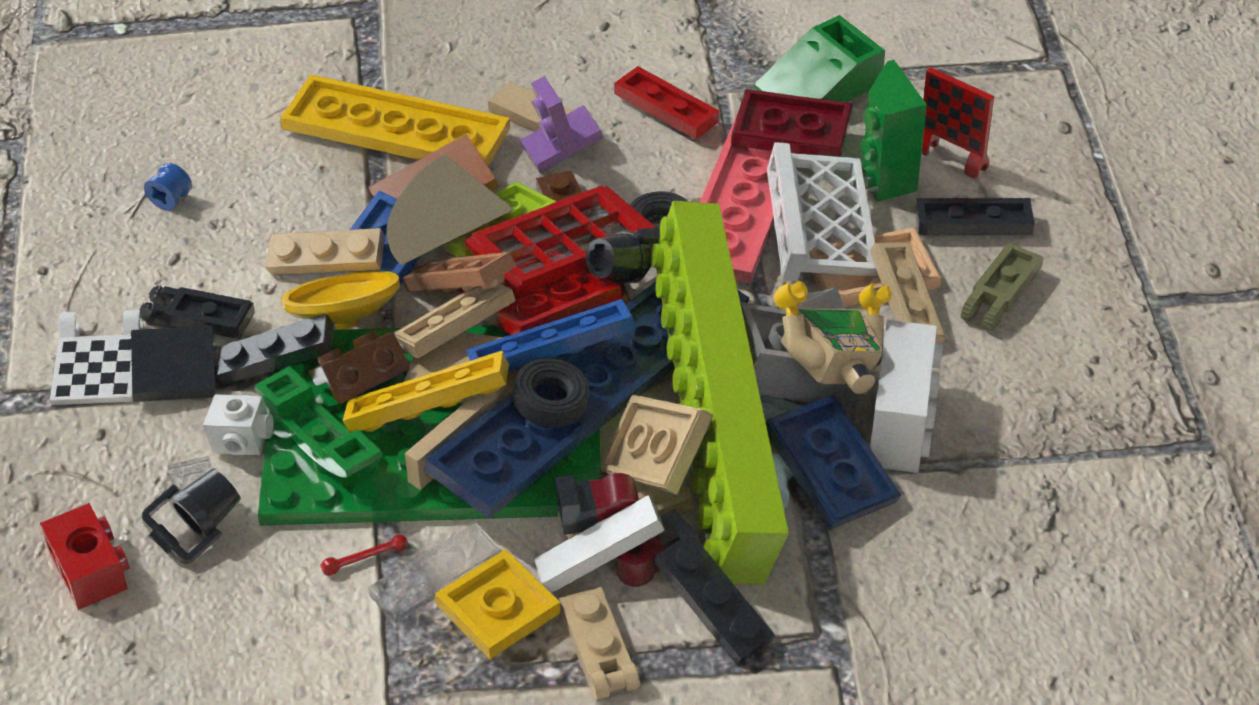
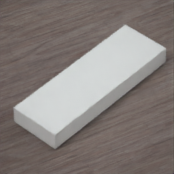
(599, 544)

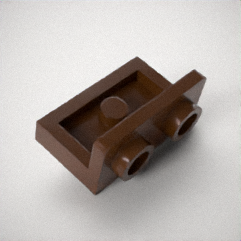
(361, 368)

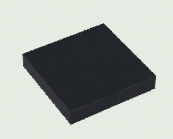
(172, 363)

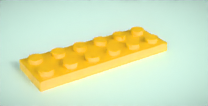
(388, 120)

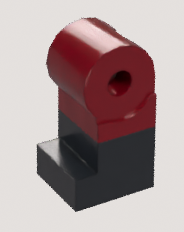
(592, 501)
(637, 565)

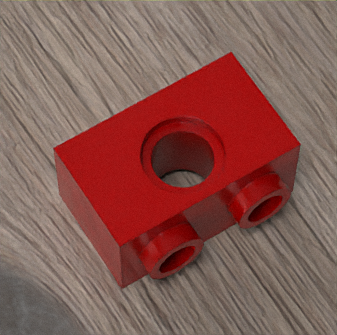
(85, 556)

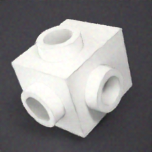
(238, 424)

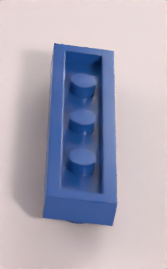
(561, 336)

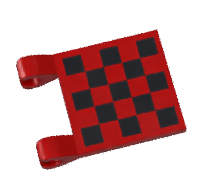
(958, 116)

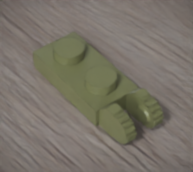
(1002, 284)

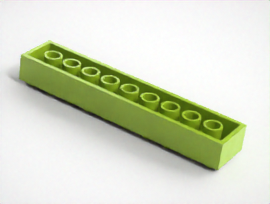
(716, 373)

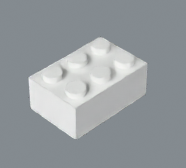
(904, 395)

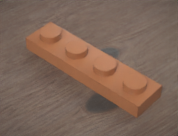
(460, 272)

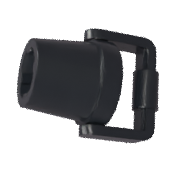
(622, 256)
(200, 507)

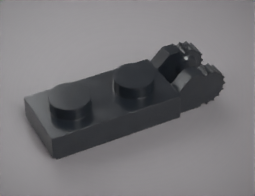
(197, 308)

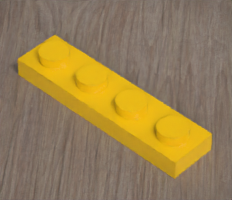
(426, 392)

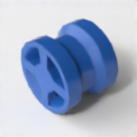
(168, 186)

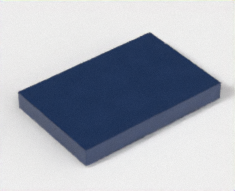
(831, 462)

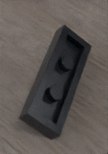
(974, 216)
(274, 349)
(714, 598)

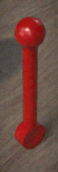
(331, 566)

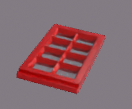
(555, 238)

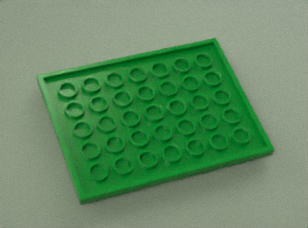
(303, 492)

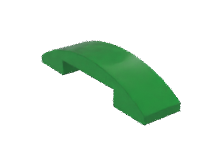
(313, 427)

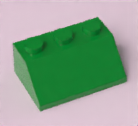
(892, 135)

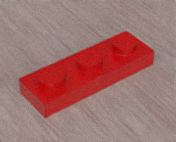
(666, 102)

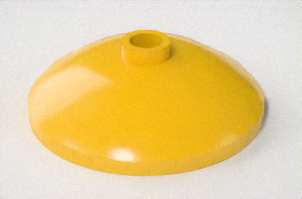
(342, 296)

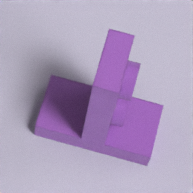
(560, 132)

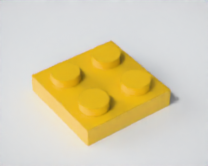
(497, 603)

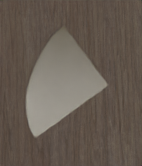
(438, 208)

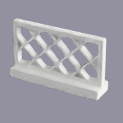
(788, 208)

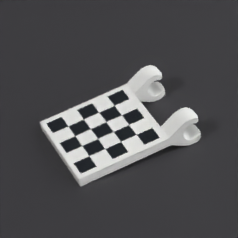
(93, 366)

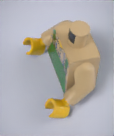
(835, 343)

